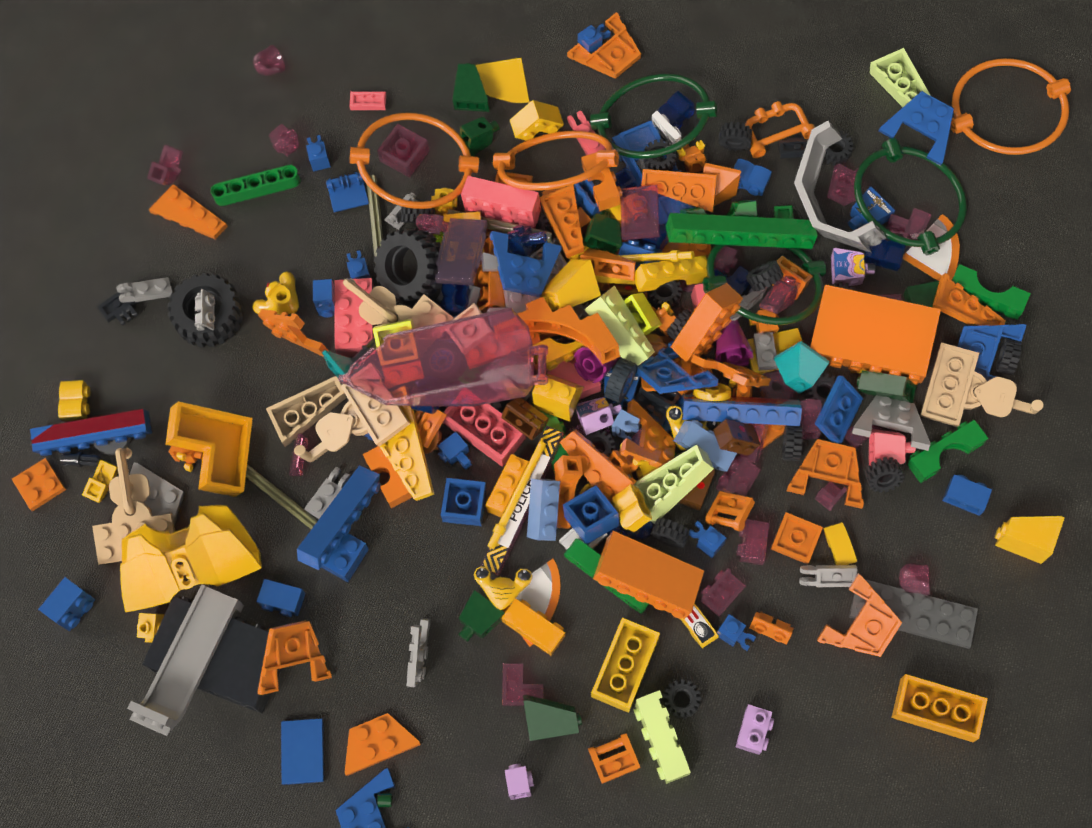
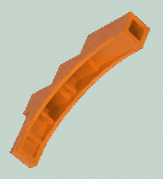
(564, 321)

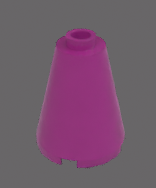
(733, 346)
(590, 367)

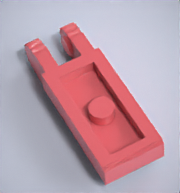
(589, 146)

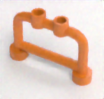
(761, 116)

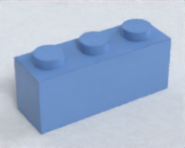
(693, 434)
(543, 509)

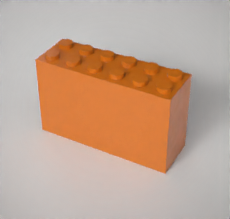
(875, 333)

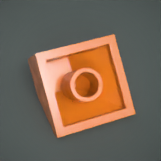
(726, 183)

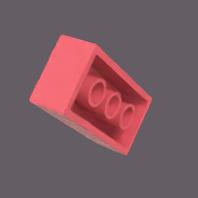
(501, 202)
(350, 327)
(485, 430)

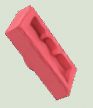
(368, 101)

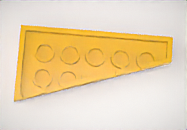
(408, 458)

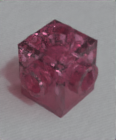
(284, 140)

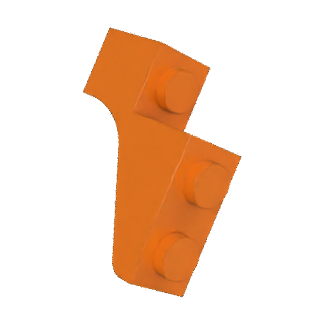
(568, 472)

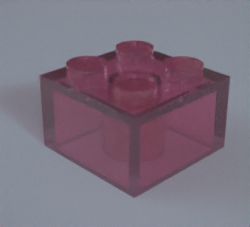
(403, 150)

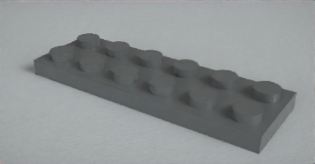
(925, 615)

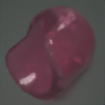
(271, 57)
(915, 578)

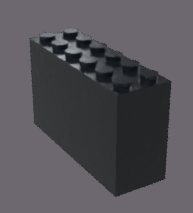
(235, 664)

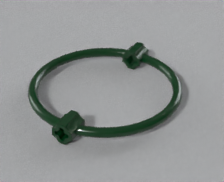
(704, 110)
(927, 240)
(815, 268)

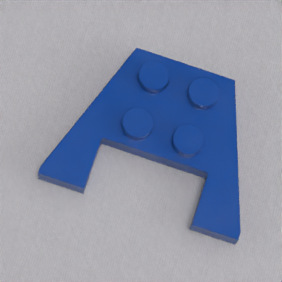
(927, 117)
(523, 273)
(985, 342)
(668, 376)
(362, 807)

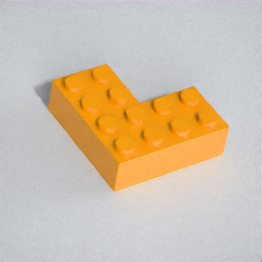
(220, 437)

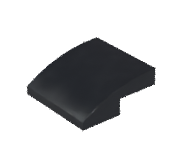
(656, 403)

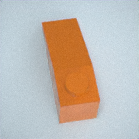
(610, 265)

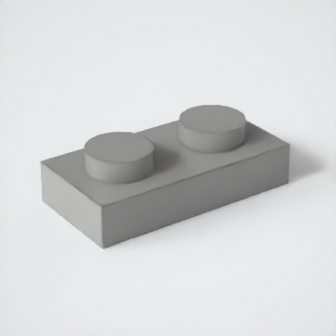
(765, 351)

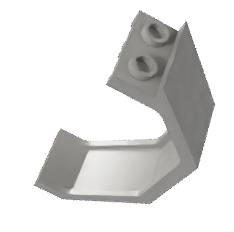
(805, 183)

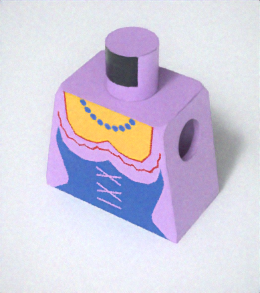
(849, 267)
(596, 414)

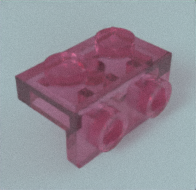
(842, 185)
(738, 477)
(722, 592)

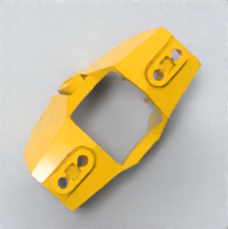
(212, 552)

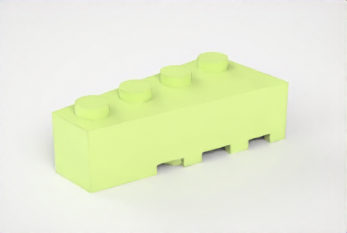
(898, 76)
(622, 325)
(673, 481)
(661, 737)

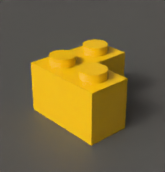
(536, 118)

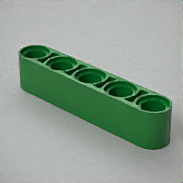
(247, 182)
(587, 561)

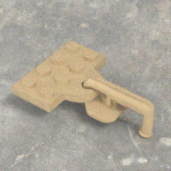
(381, 307)
(953, 387)
(358, 417)
(129, 494)

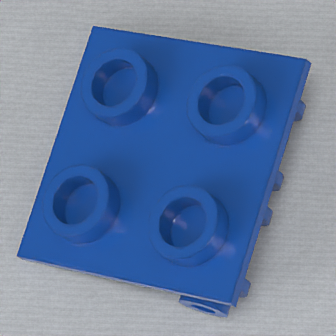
(347, 192)

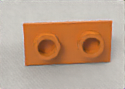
(763, 625)

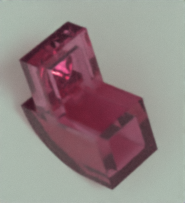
(167, 168)
(909, 228)
(810, 412)

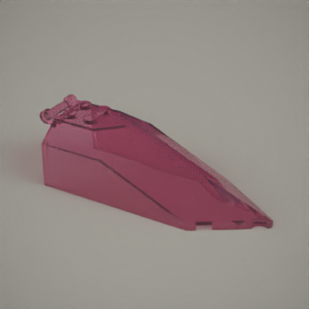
(452, 363)

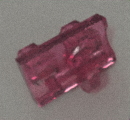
(432, 223)

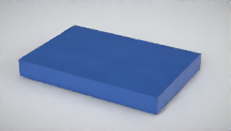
(839, 410)
(302, 751)

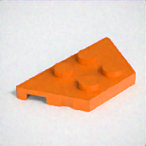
(376, 742)

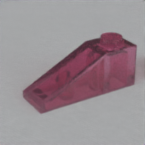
(781, 295)

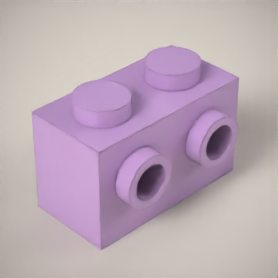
(754, 729)
(518, 781)

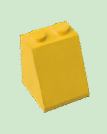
(572, 285)
(557, 397)
(1030, 536)

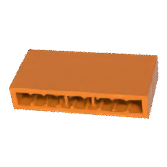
(648, 575)

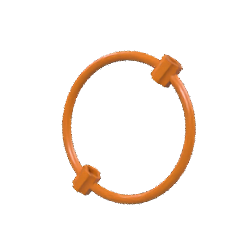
(1055, 89)
(360, 156)
(604, 159)

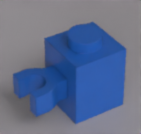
(591, 38)
(317, 154)
(357, 267)
(454, 450)
(709, 540)
(732, 632)

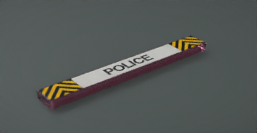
(496, 558)

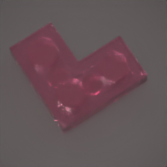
(513, 686)

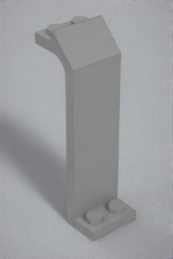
(185, 661)

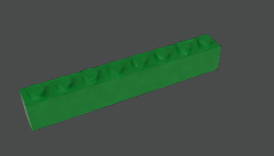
(740, 231)

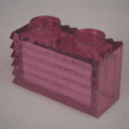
(753, 542)

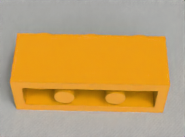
(506, 485)
(533, 626)

